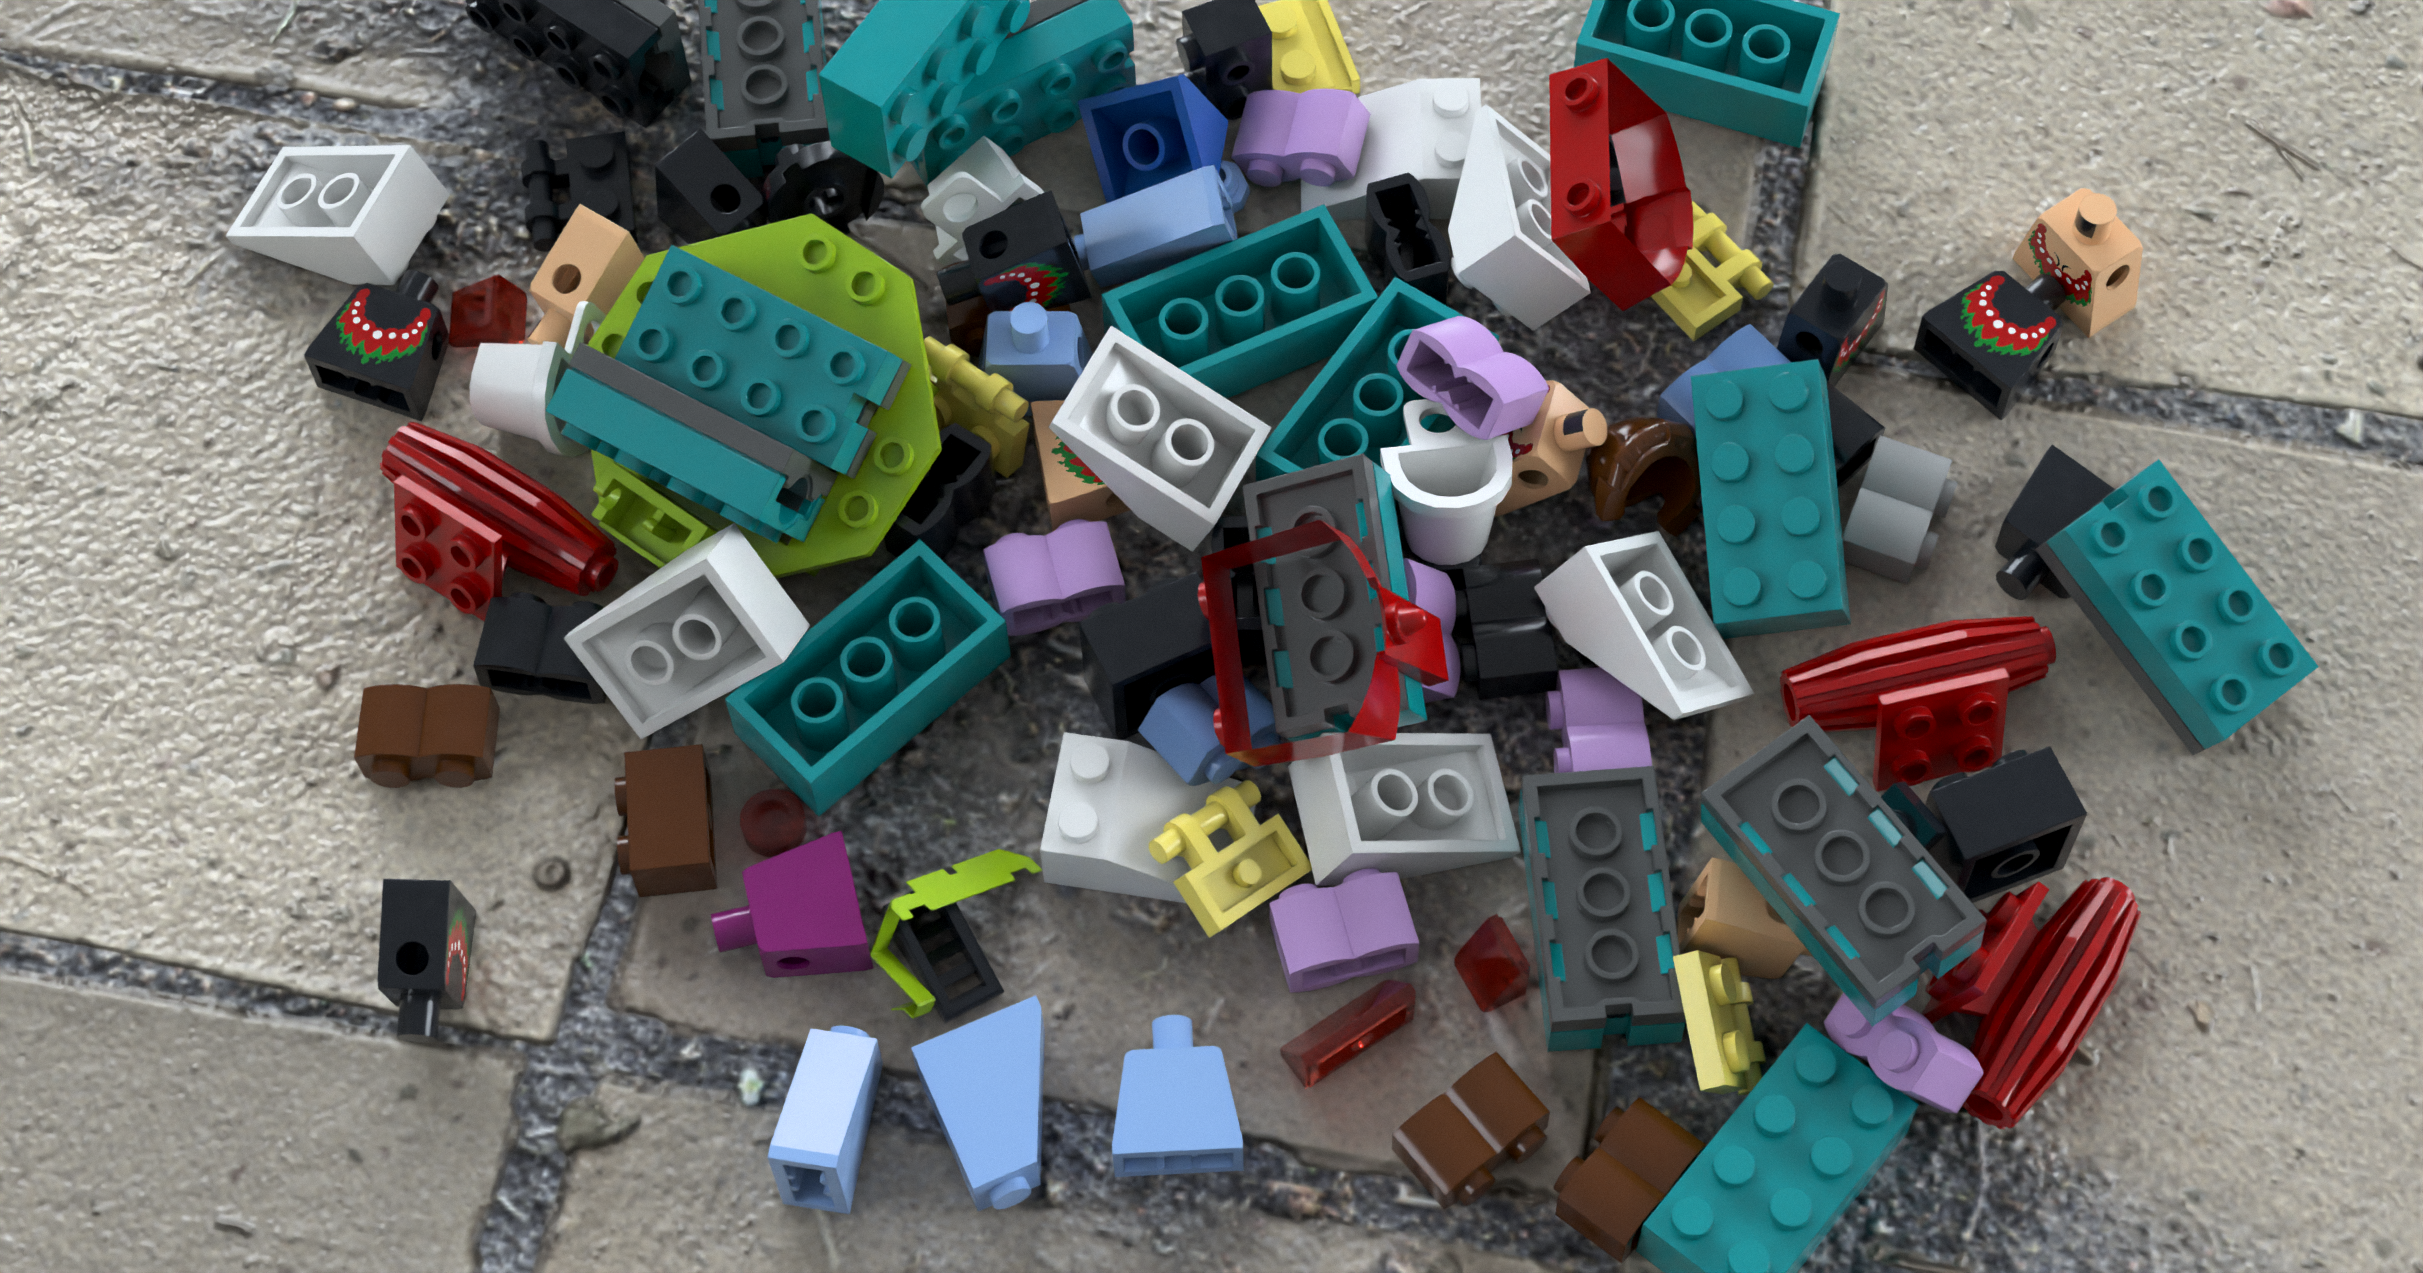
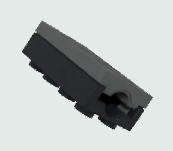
(612, 48)

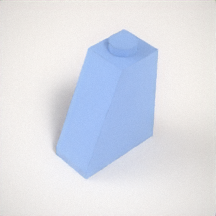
(1156, 227)
(990, 1100)
(826, 1120)

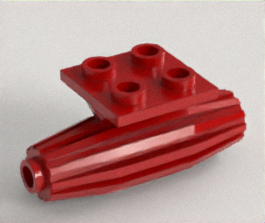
(473, 515)
(1925, 690)
(2035, 989)

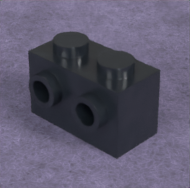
(1226, 52)

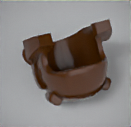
(1646, 459)

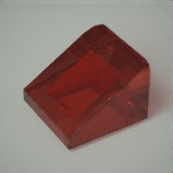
(488, 313)
(1493, 965)

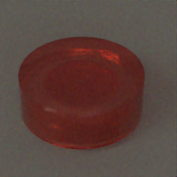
(773, 822)

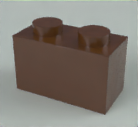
(668, 821)

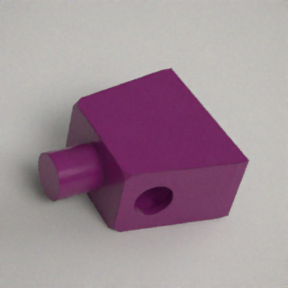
(800, 913)

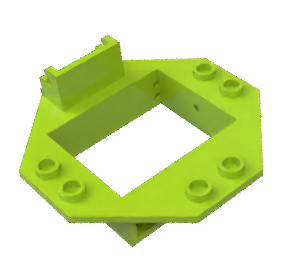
(849, 287)

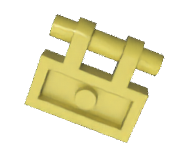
(1705, 294)
(978, 404)
(1242, 874)
(1719, 1023)

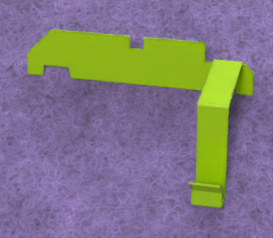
(934, 892)

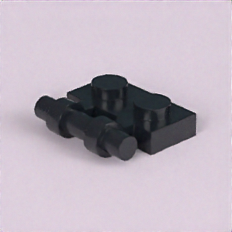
(597, 177)

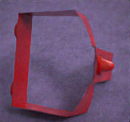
(1635, 244)
(1410, 642)

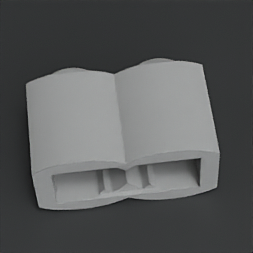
(1895, 510)

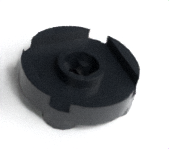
(806, 170)

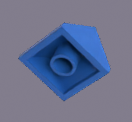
(1152, 134)

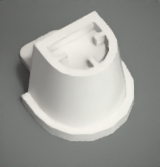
(971, 190)
(518, 381)
(1446, 486)

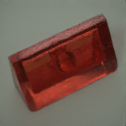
(1350, 1031)

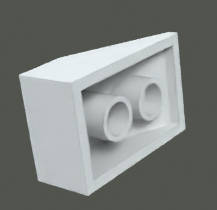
(1410, 129)
(342, 211)
(1504, 226)
(1158, 437)
(1643, 625)
(689, 632)
(1404, 806)
(1106, 811)

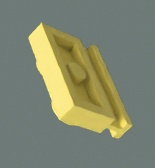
(1308, 47)

